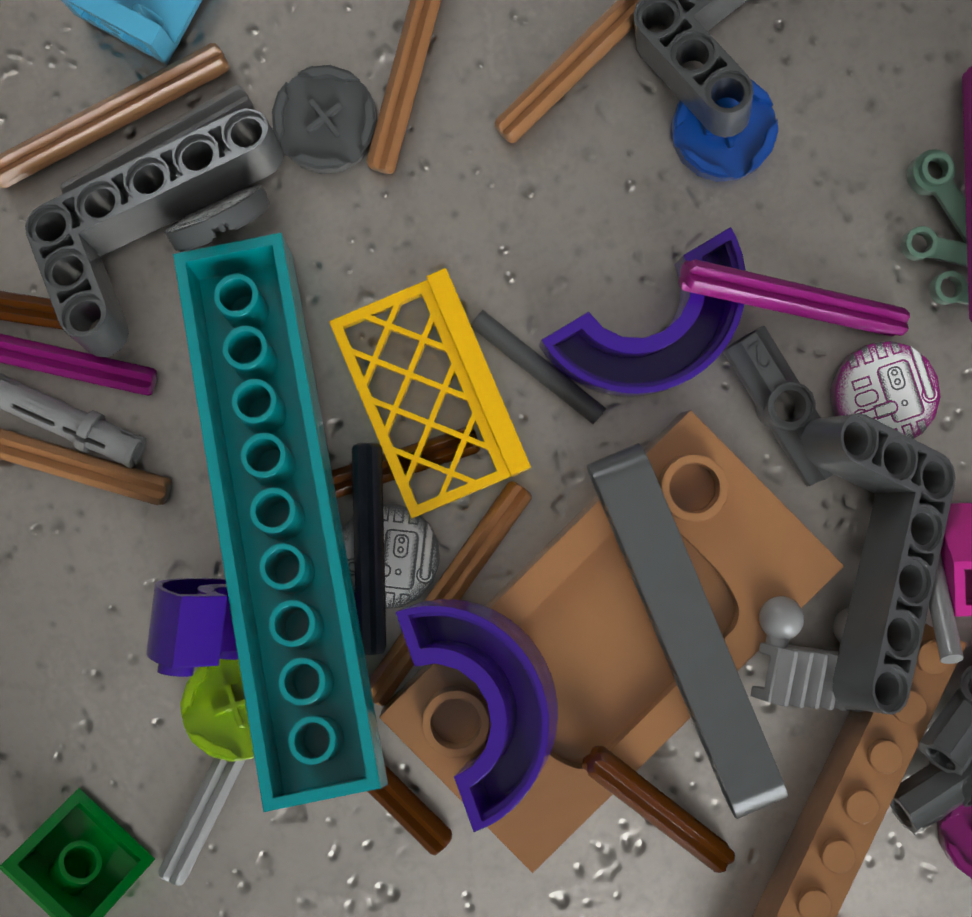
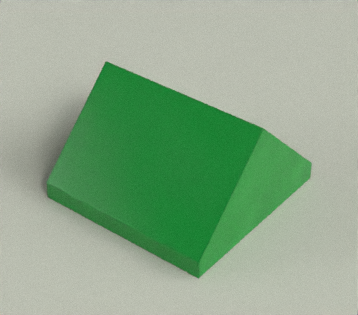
(77, 861)

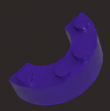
(660, 361)
(190, 625)
(513, 683)

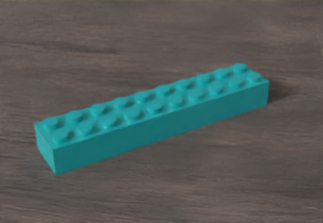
(278, 525)

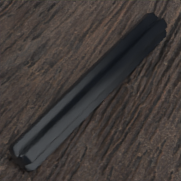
(369, 545)

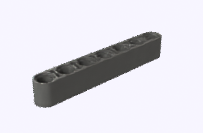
(687, 630)

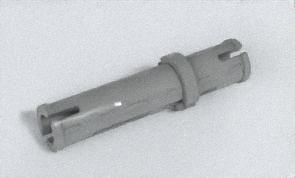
(85, 429)

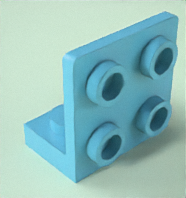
(144, 24)

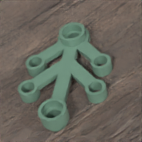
(955, 207)

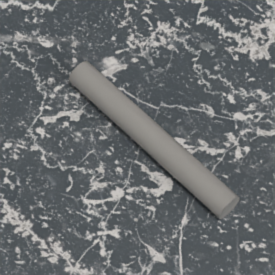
(944, 619)

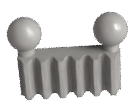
(796, 673)

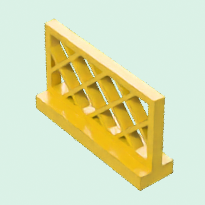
(471, 371)

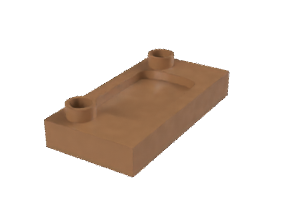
(599, 639)

